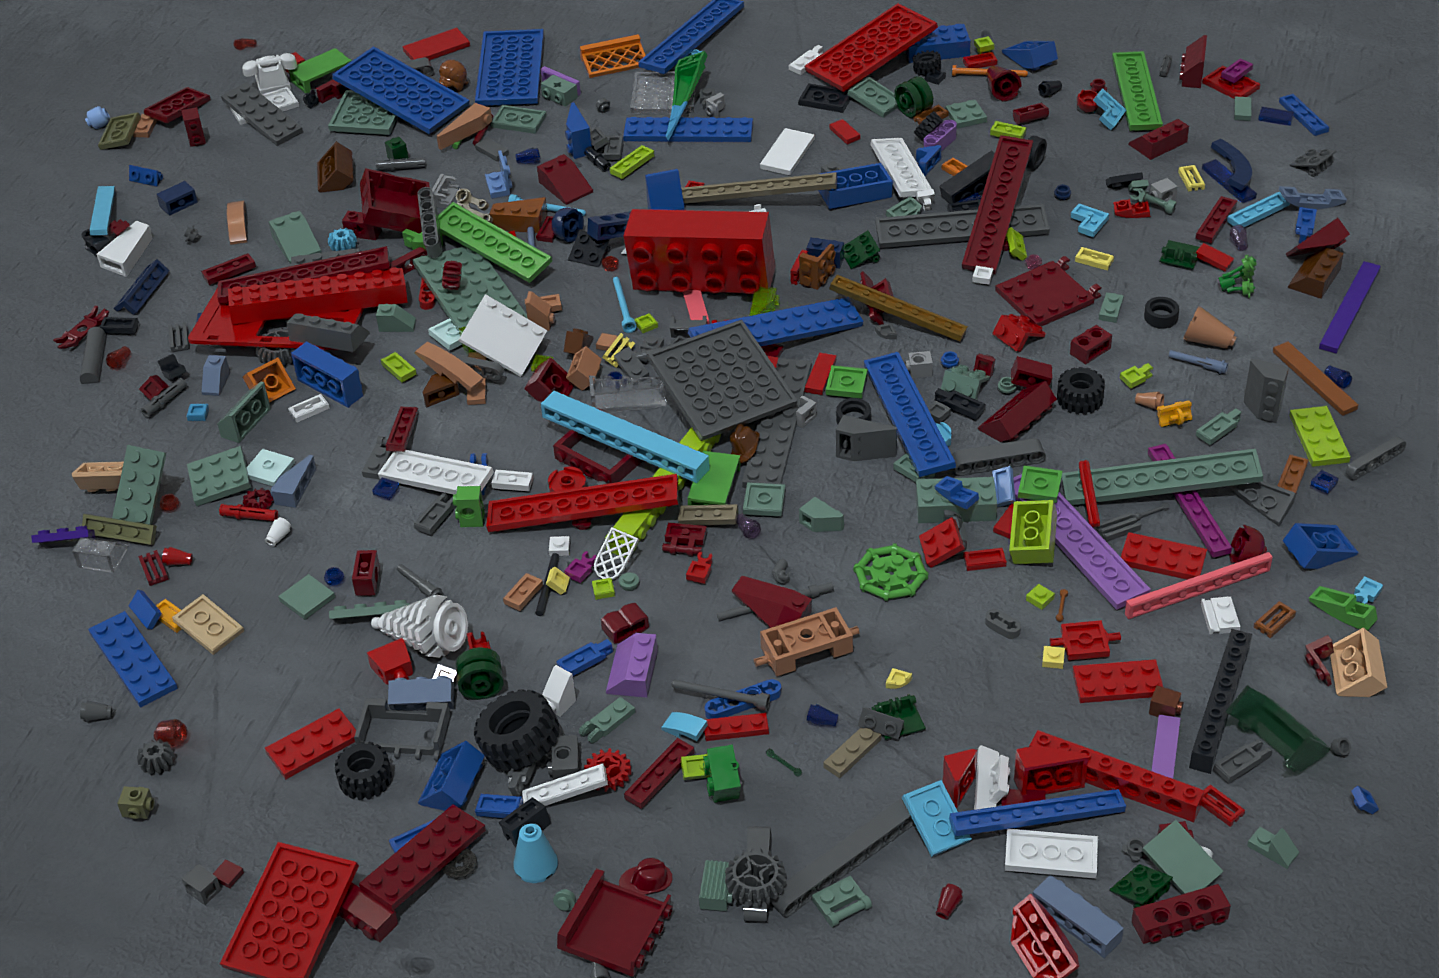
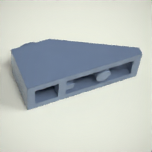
(293, 483)

